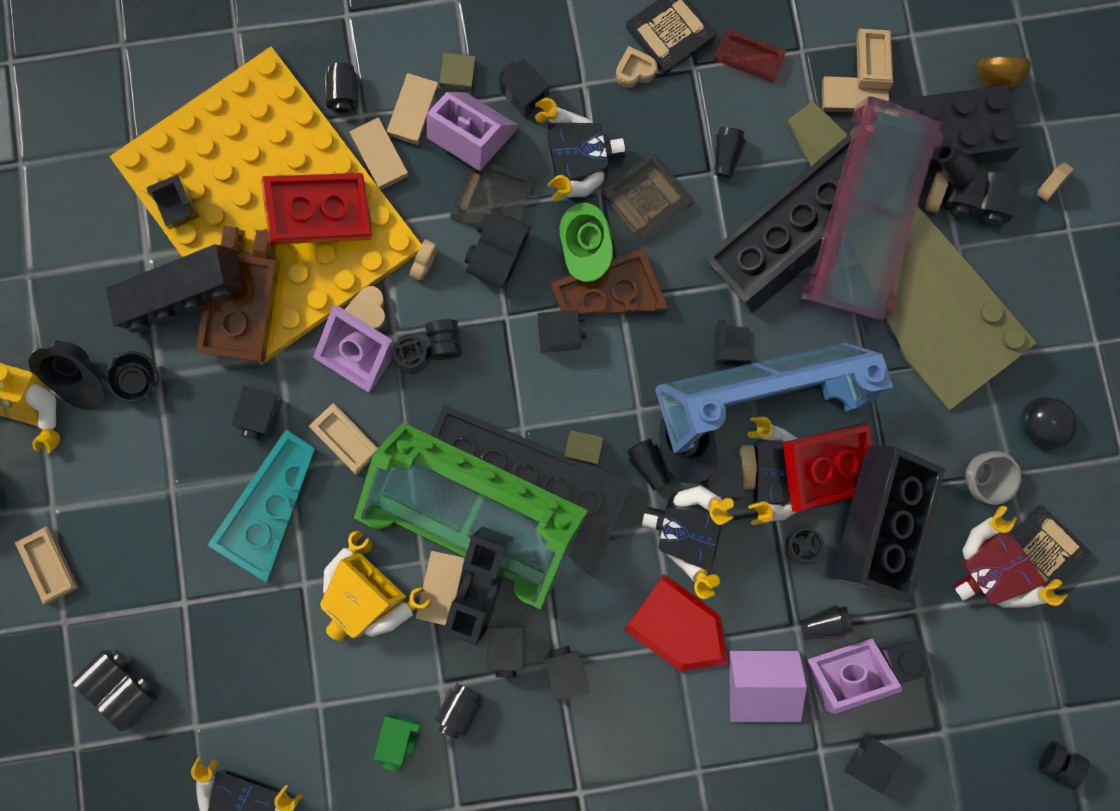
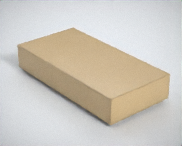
(874, 59)
(843, 94)
(412, 109)
(379, 154)
(344, 438)
(46, 565)
(441, 586)

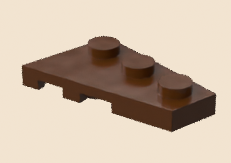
(624, 288)

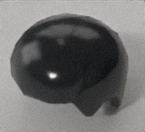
(132, 377)
(1049, 422)

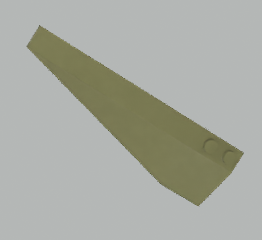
(942, 311)

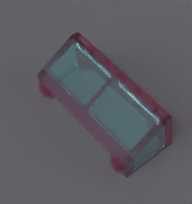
(873, 209)

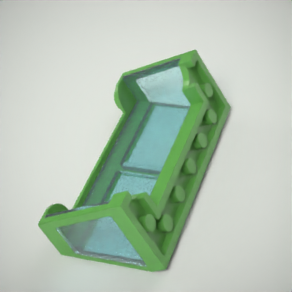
(453, 494)

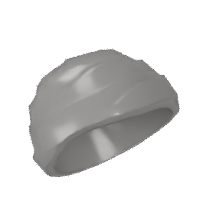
(993, 477)

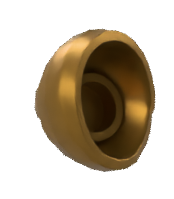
(1002, 71)

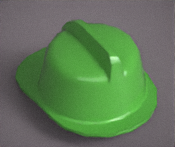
(586, 242)

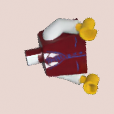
(1002, 568)

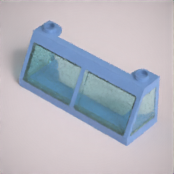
(699, 402)

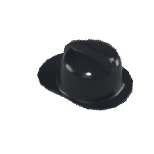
(68, 373)
(690, 465)

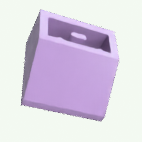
(468, 128)

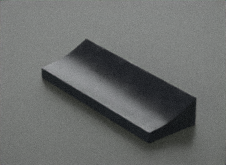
(782, 234)

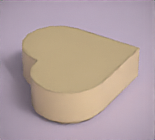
(635, 68)
(1055, 181)
(936, 192)
(423, 260)
(368, 307)
(749, 466)

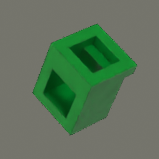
(396, 742)

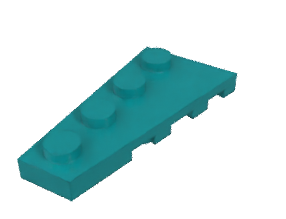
(262, 513)

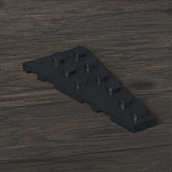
(565, 477)

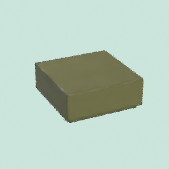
(457, 71)
(583, 447)

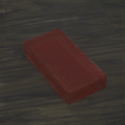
(750, 55)

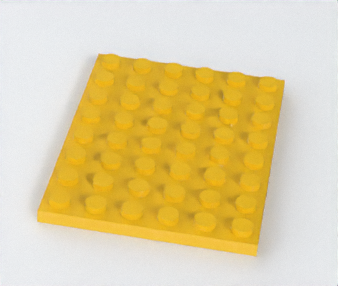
(221, 148)

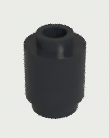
(341, 88)
(458, 711)

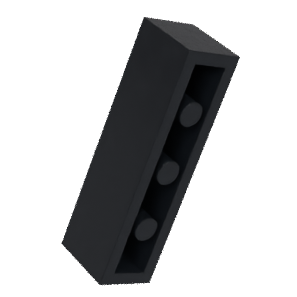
(175, 288)

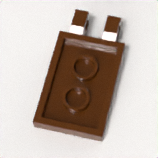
(243, 322)

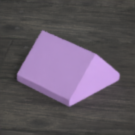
(354, 349)
(852, 676)
(766, 686)

